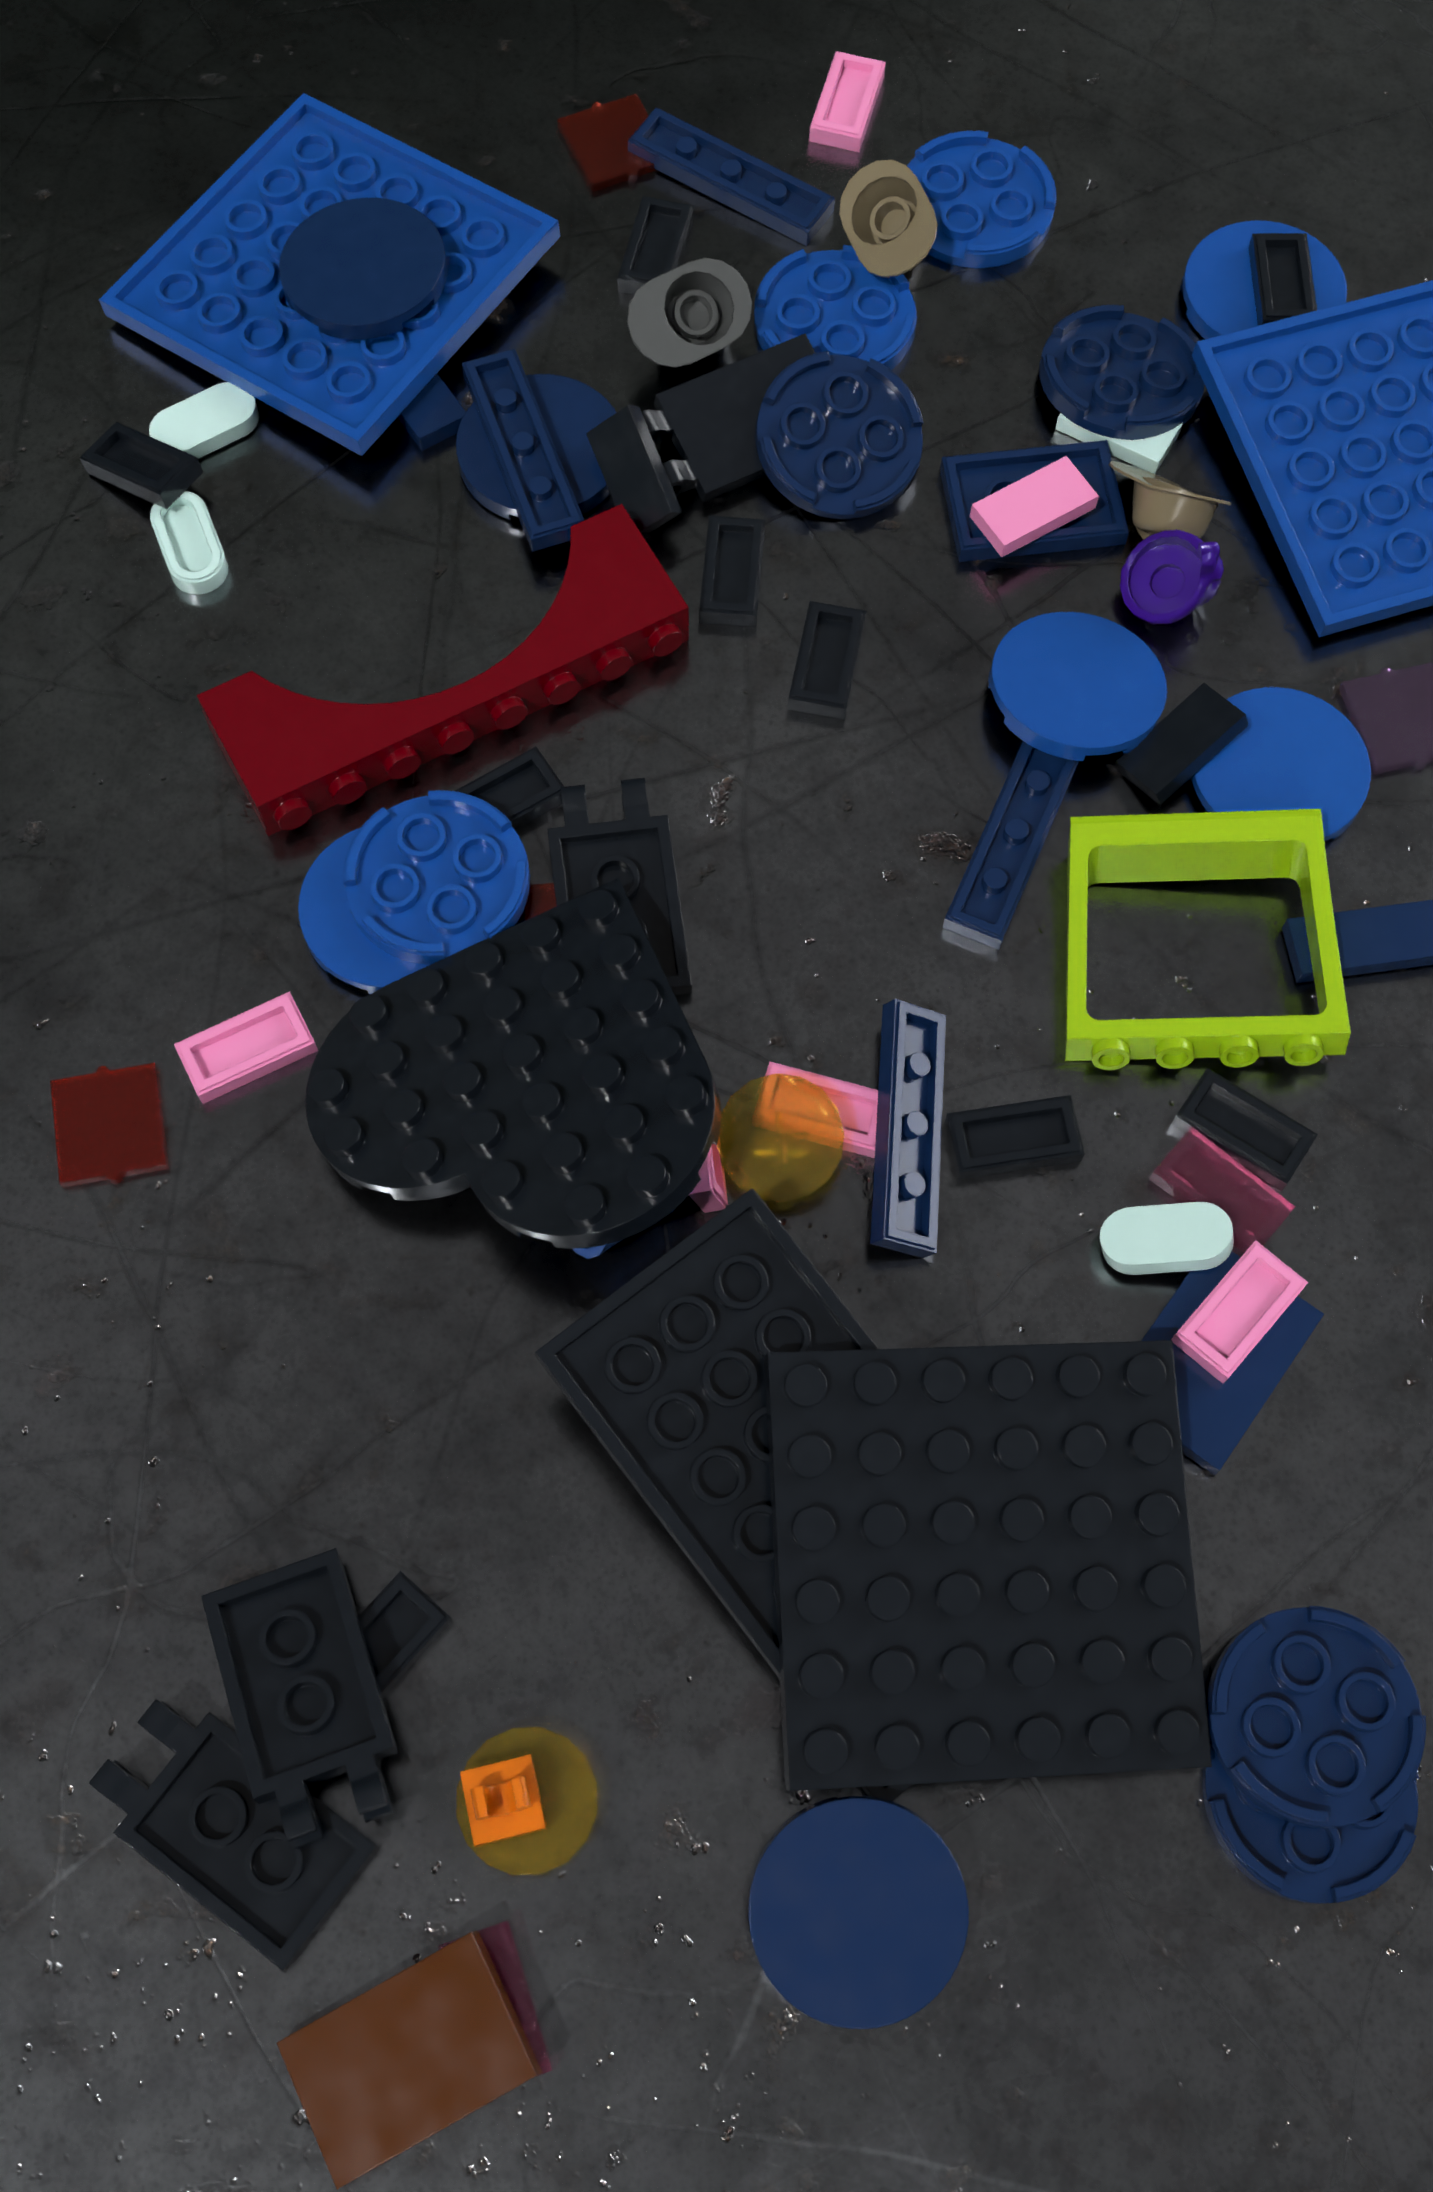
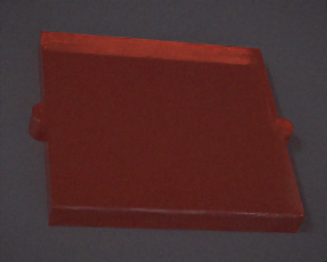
(601, 138)
(108, 1125)

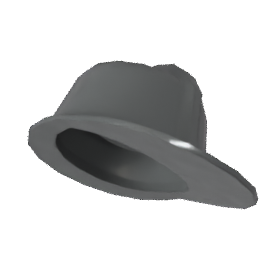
(689, 312)

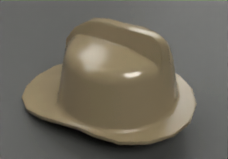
(888, 218)
(1166, 505)

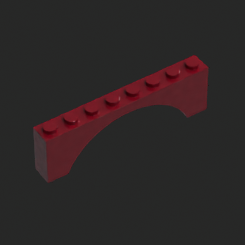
(314, 753)

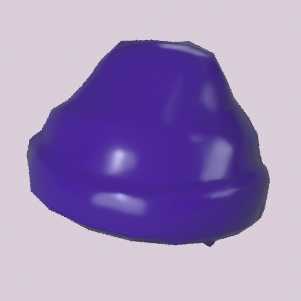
(1170, 576)

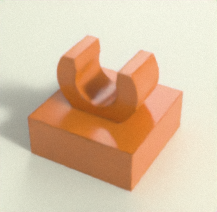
(503, 1800)

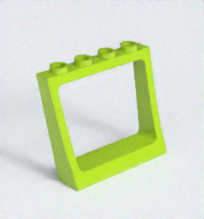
(1194, 850)

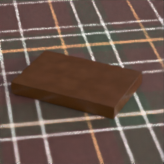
(408, 2058)

